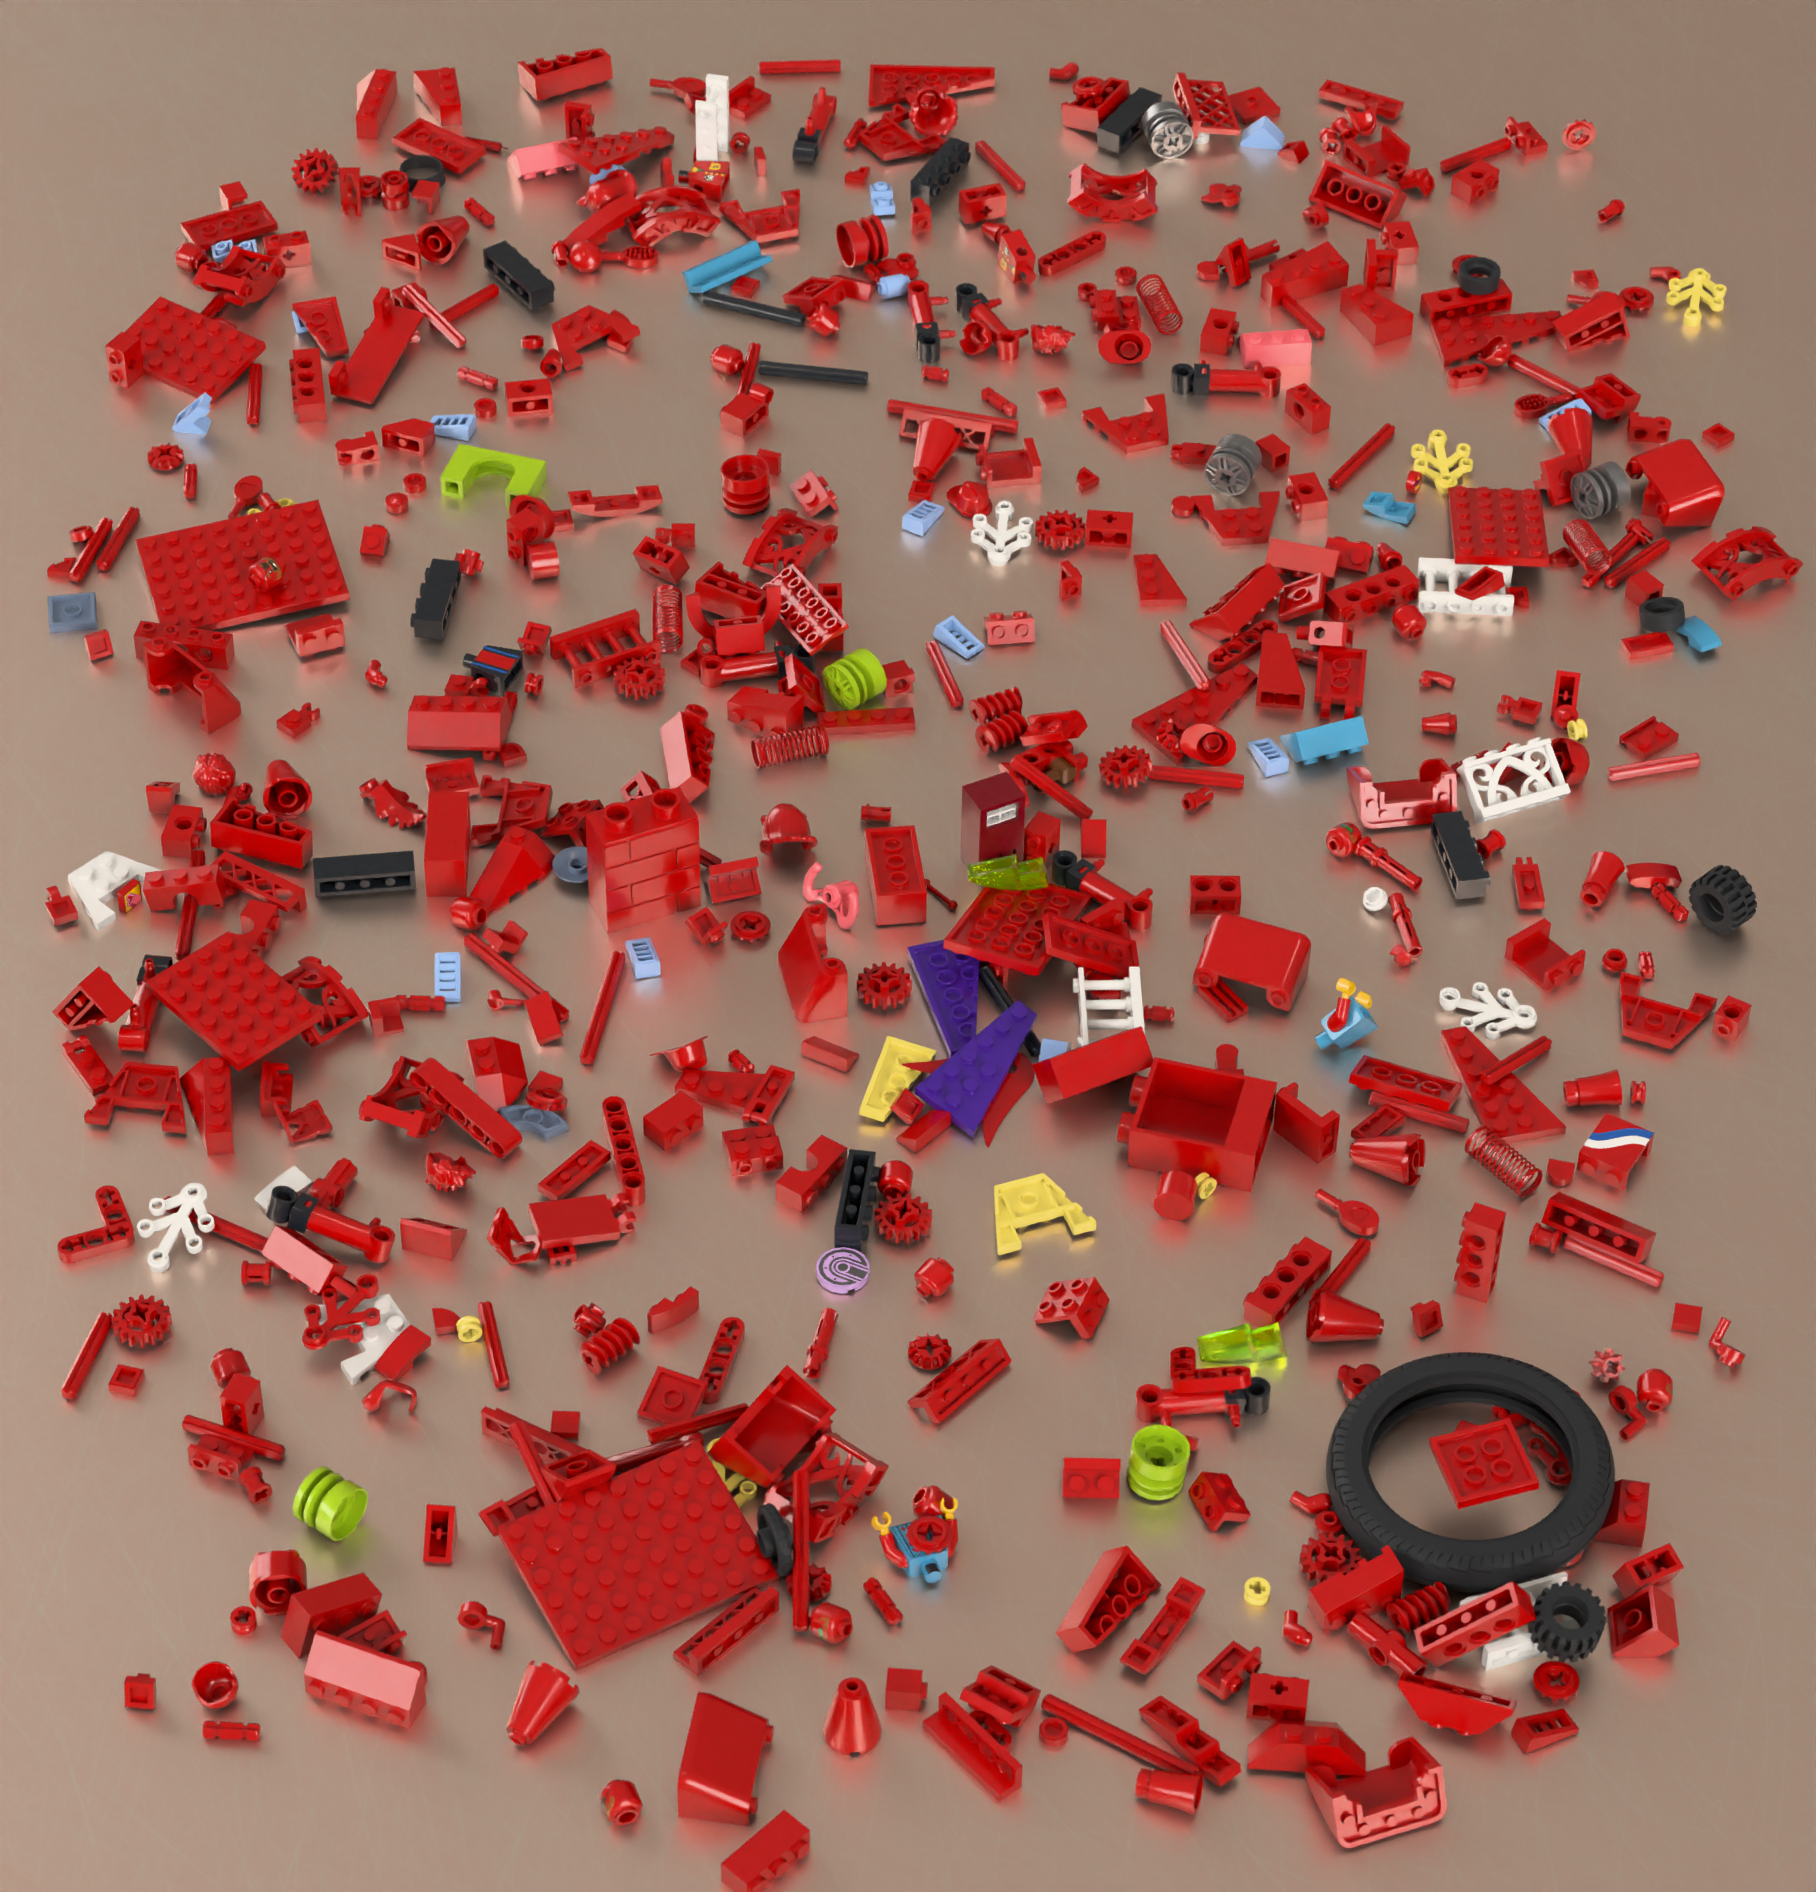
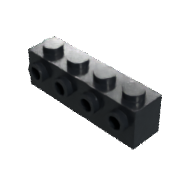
(1125, 122)
(940, 171)
(518, 275)
(436, 599)
(1459, 855)
(364, 873)
(855, 1200)

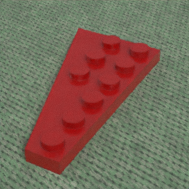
(615, 149)
(1467, 335)
(1197, 706)
(1505, 1104)

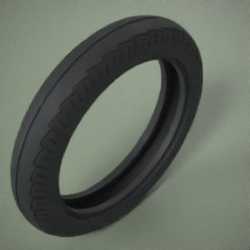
(1483, 1380)

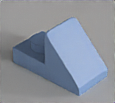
(194, 418)

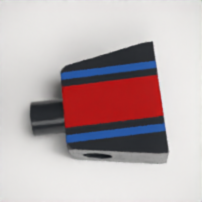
(497, 665)

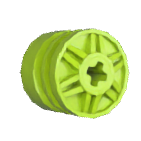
(854, 679)
(1158, 1462)
(330, 1503)

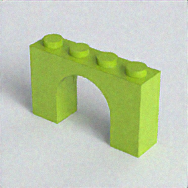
(472, 462)

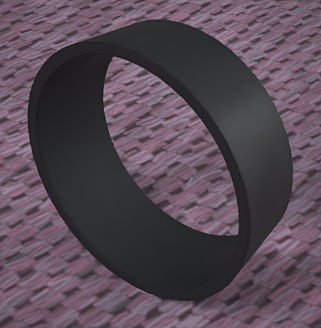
(423, 161)

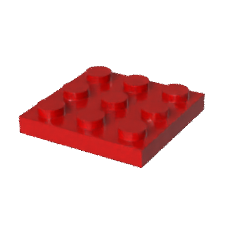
(1483, 1463)

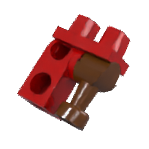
(1057, 760)

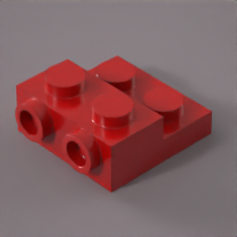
(815, 292)
(1114, 310)
(752, 1150)

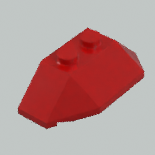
(496, 1070)
(1454, 1705)
(1303, 1744)

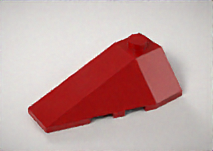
(512, 867)

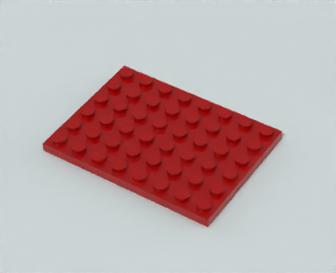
(203, 570)
(636, 1555)

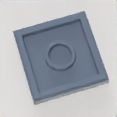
(72, 612)

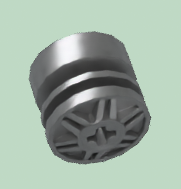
(1167, 129)
(1233, 464)
(1600, 490)

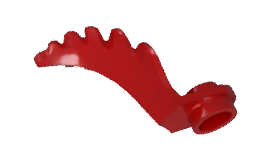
(392, 803)

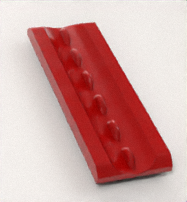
(806, 611)

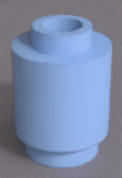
(893, 286)

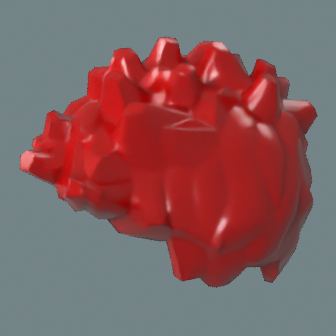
(1050, 338)
(214, 774)
(447, 1173)

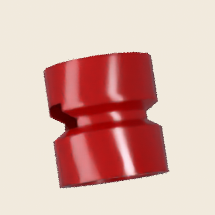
(395, 190)

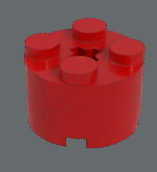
(274, 1579)

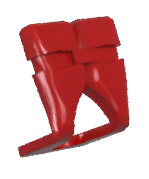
(309, 1119)
(505, 1230)

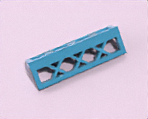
(725, 267)

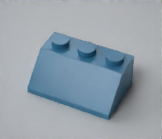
(1326, 740)

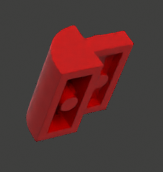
(1609, 397)
(1054, 727)
(1001, 1696)

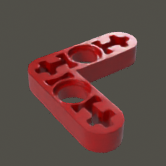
(111, 1229)
(1188, 1379)

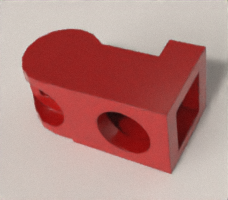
(1648, 428)
(357, 450)
(1227, 1059)

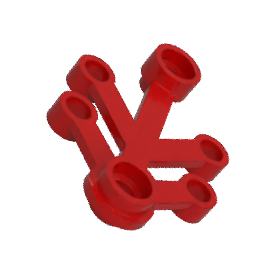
(318, 1336)
(1554, 1465)

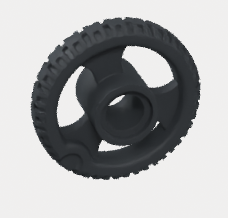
(775, 1539)

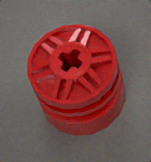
(862, 241)
(745, 484)

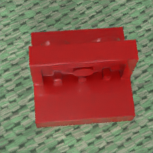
(1379, 267)
(1557, 476)
(802, 682)
(732, 880)
(1091, 1477)

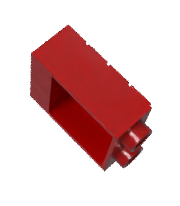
(643, 859)
(1199, 1122)

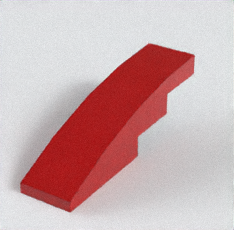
(604, 221)
(1186, 1738)

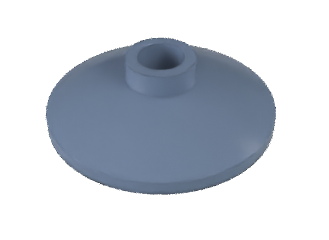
(571, 864)

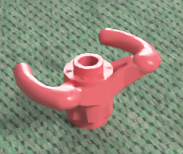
(838, 896)

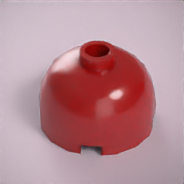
(1572, 760)

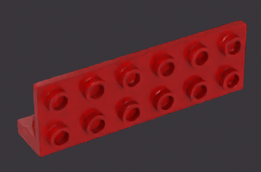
(377, 351)

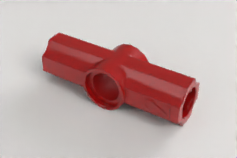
(333, 1186)
(1385, 1646)

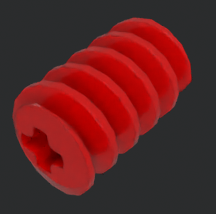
(995, 705)
(1001, 732)
(609, 1344)
(1419, 1607)

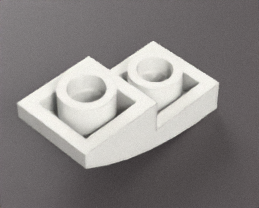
(291, 1178)

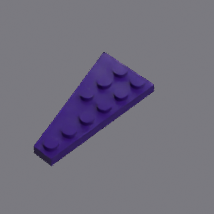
(950, 990)
(975, 1073)

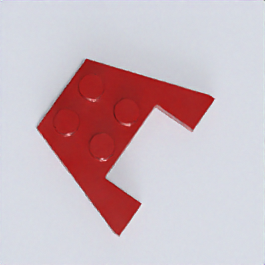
(892, 141)
(766, 223)
(584, 328)
(1136, 431)
(1240, 525)
(522, 805)
(1658, 1021)
(142, 1087)

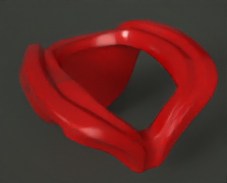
(1365, 121)
(373, 1399)

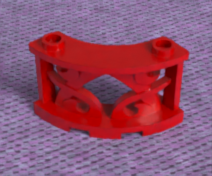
(1089, 185)
(654, 226)
(237, 270)
(788, 523)
(1758, 540)
(347, 1003)
(383, 1104)
(862, 1478)

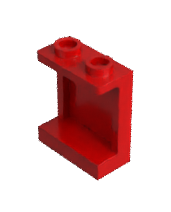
(1010, 467)
(1303, 1127)

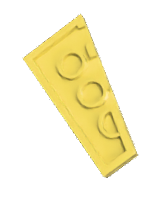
(892, 1077)

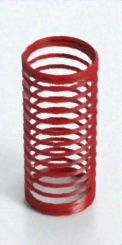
(1145, 299)
(1580, 554)
(657, 629)
(763, 753)
(1485, 1144)

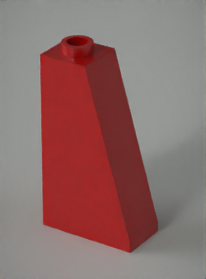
(1279, 675)

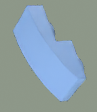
(882, 199)
(222, 249)

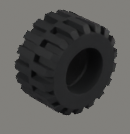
(1722, 899)
(1574, 1603)

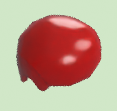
(585, 257)
(976, 337)
(1496, 351)
(215, 1685)

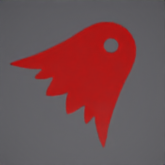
(1009, 1093)

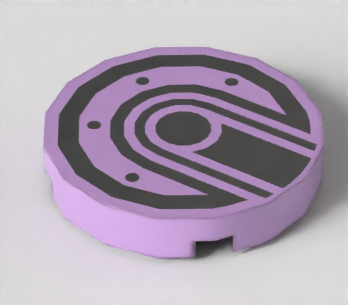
(842, 1270)

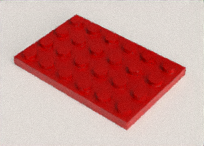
(192, 349)
(1498, 526)
(1009, 927)
(233, 1000)

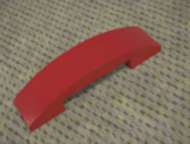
(616, 505)
(514, 1508)
(1165, 1628)

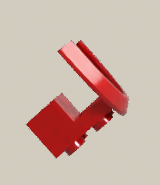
(740, 633)

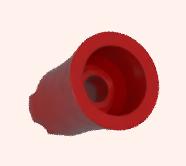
(1601, 876)
(1594, 1090)
(1171, 1789)

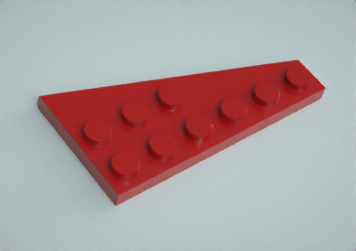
(893, 82)

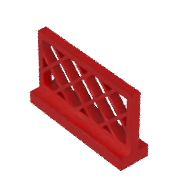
(1186, 96)

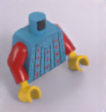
(1349, 1020)
(902, 1555)

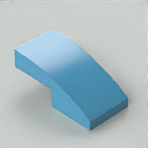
(1384, 506)
(1699, 634)

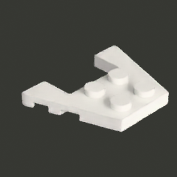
(101, 880)
(375, 1338)

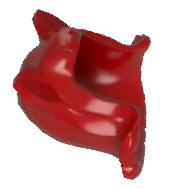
(932, 111)
(609, 189)
(783, 825)

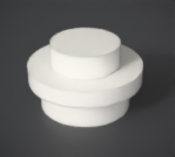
(1375, 899)

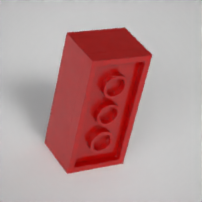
(447, 844)
(895, 875)
(1093, 1064)

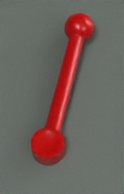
(951, 903)

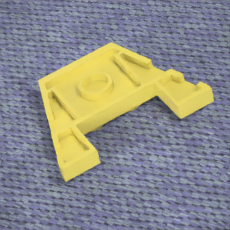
(1031, 1202)

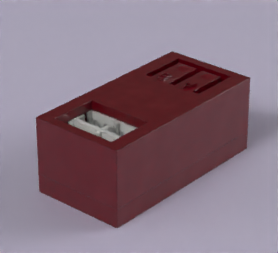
(992, 819)

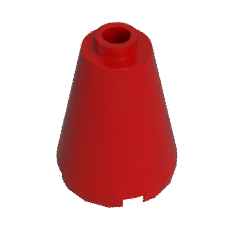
(441, 238)
(1572, 432)
(934, 447)
(285, 791)
(1391, 1156)
(1340, 1319)
(539, 1702)
(852, 1719)

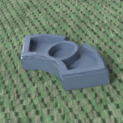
(541, 1122)

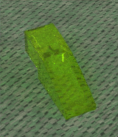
(1009, 873)
(1243, 1345)

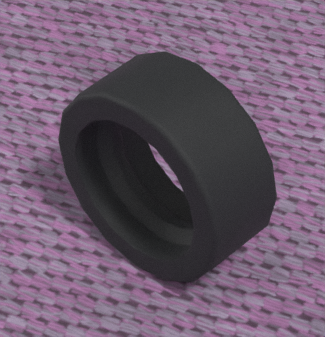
(1476, 285)
(1662, 614)

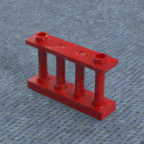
(597, 634)

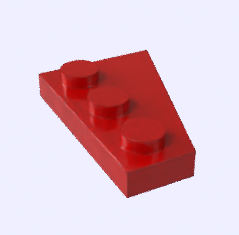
(324, 324)

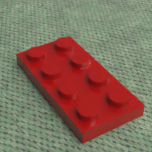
(429, 139)
(235, 224)
(1089, 946)
(1405, 1083)

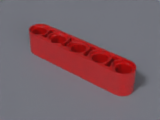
(465, 1108)
(623, 1150)

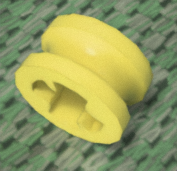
(1577, 729)
(1205, 1185)
(469, 1329)
(1257, 1599)

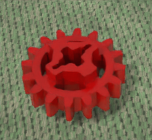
(314, 171)
(1060, 529)
(639, 678)
(1125, 766)
(884, 985)
(903, 1218)
(141, 1321)
(1329, 1556)

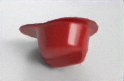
(1124, 347)
(970, 499)
(539, 507)
(1208, 744)
(689, 1057)

